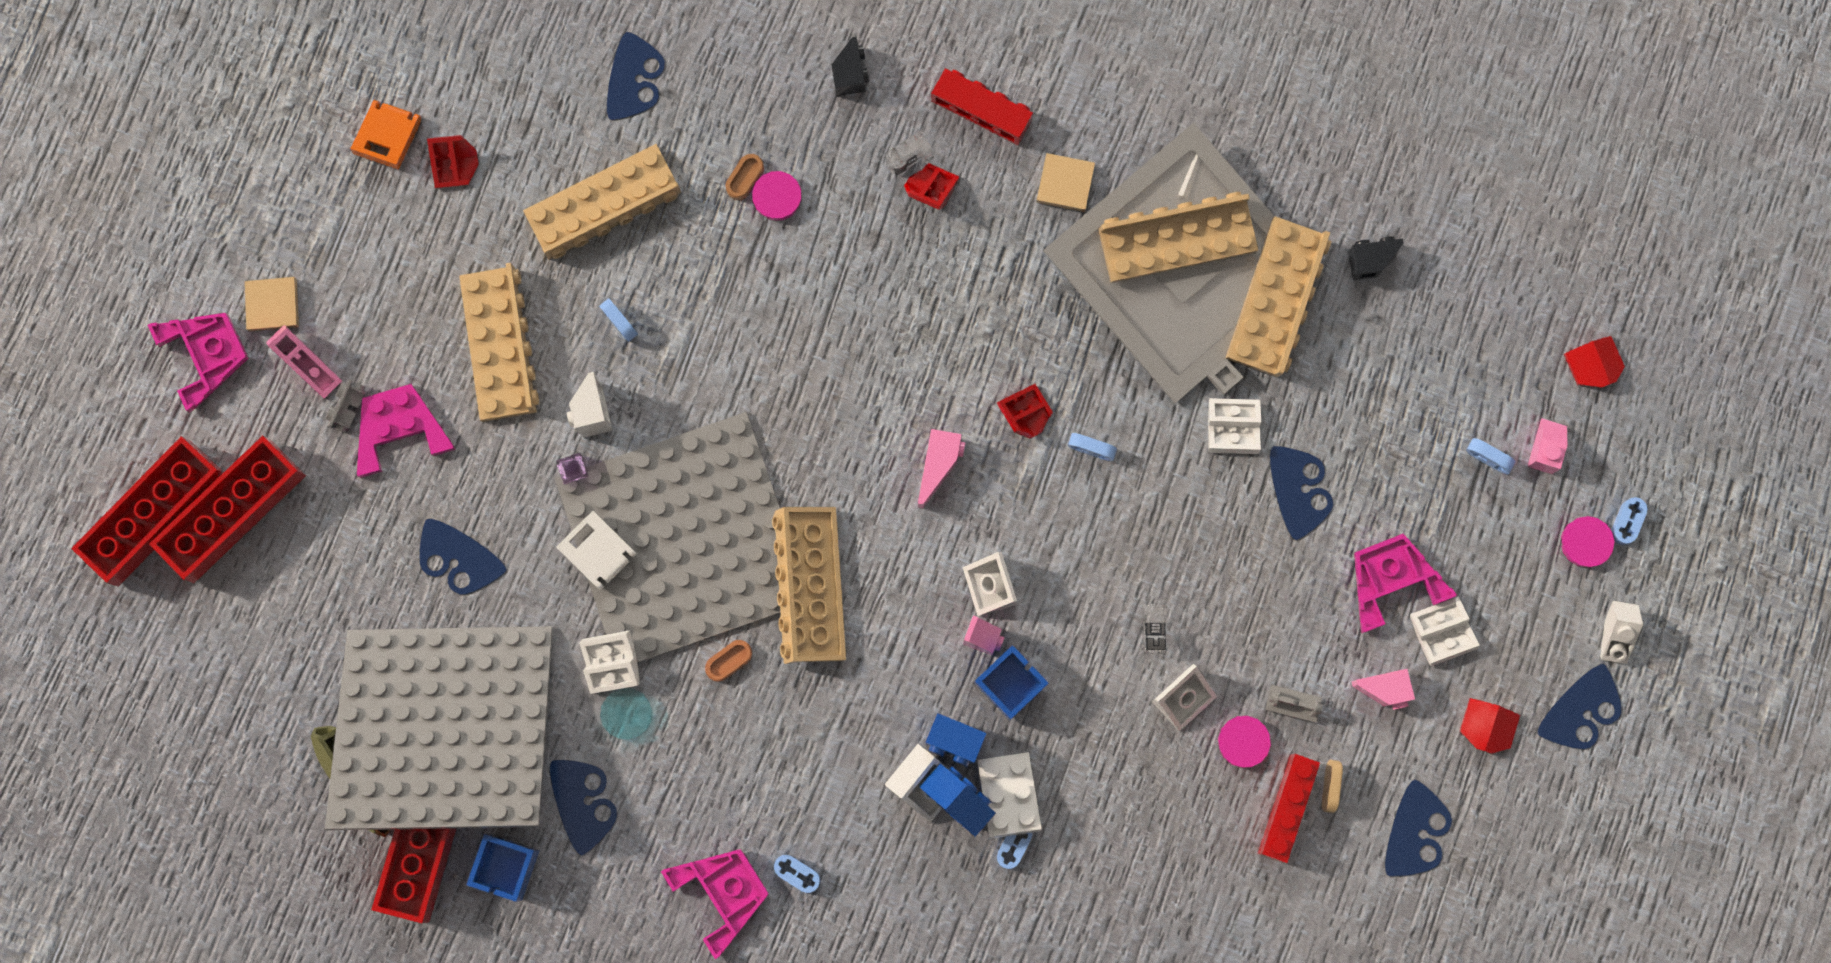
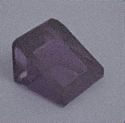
(572, 468)

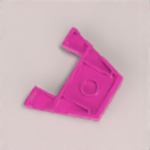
(212, 347)
(394, 417)
(1389, 568)
(731, 887)

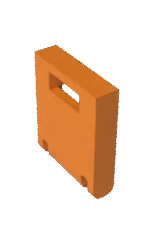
(387, 128)

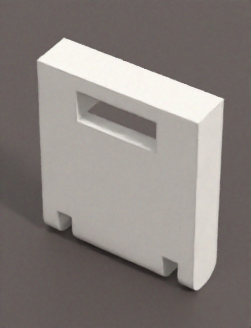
(599, 554)

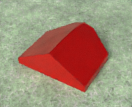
(452, 160)
(931, 186)
(1595, 363)
(1026, 411)
(1489, 726)

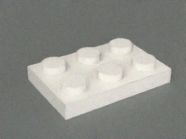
(1011, 789)

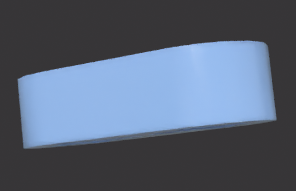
(618, 320)
(1092, 447)
(1490, 456)
(1623, 519)
(1018, 853)
(800, 868)

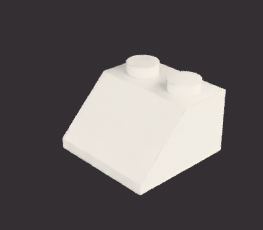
(589, 408)
(909, 777)

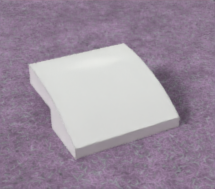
(1234, 426)
(1444, 631)
(610, 662)

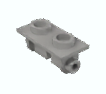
(347, 396)
(1294, 703)

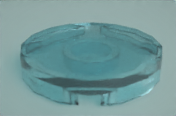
(626, 713)

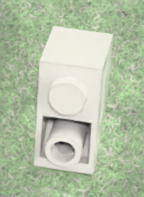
(1620, 631)

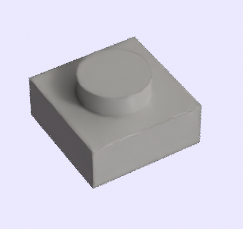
(1225, 377)

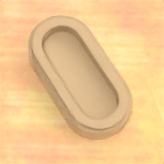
(1332, 786)

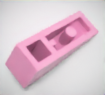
(303, 361)
(940, 460)

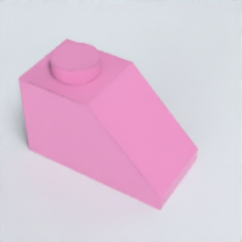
(1549, 447)
(983, 636)
(1387, 688)

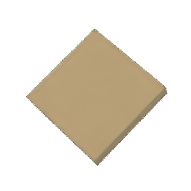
(1065, 182)
(271, 304)

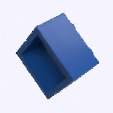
(1009, 683)
(955, 739)
(958, 798)
(503, 866)

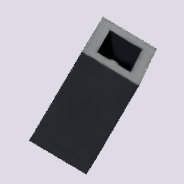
(847, 69)
(1371, 258)

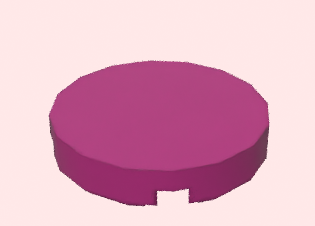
(777, 195)
(1587, 542)
(1244, 741)

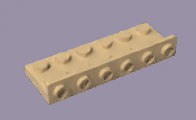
(602, 202)
(1177, 237)
(1278, 297)
(498, 343)
(809, 584)

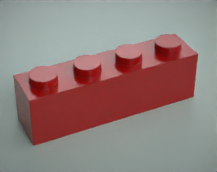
(982, 106)
(1288, 808)

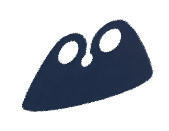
(627, 64)
(1294, 504)
(451, 544)
(1567, 713)
(577, 817)
(1411, 817)

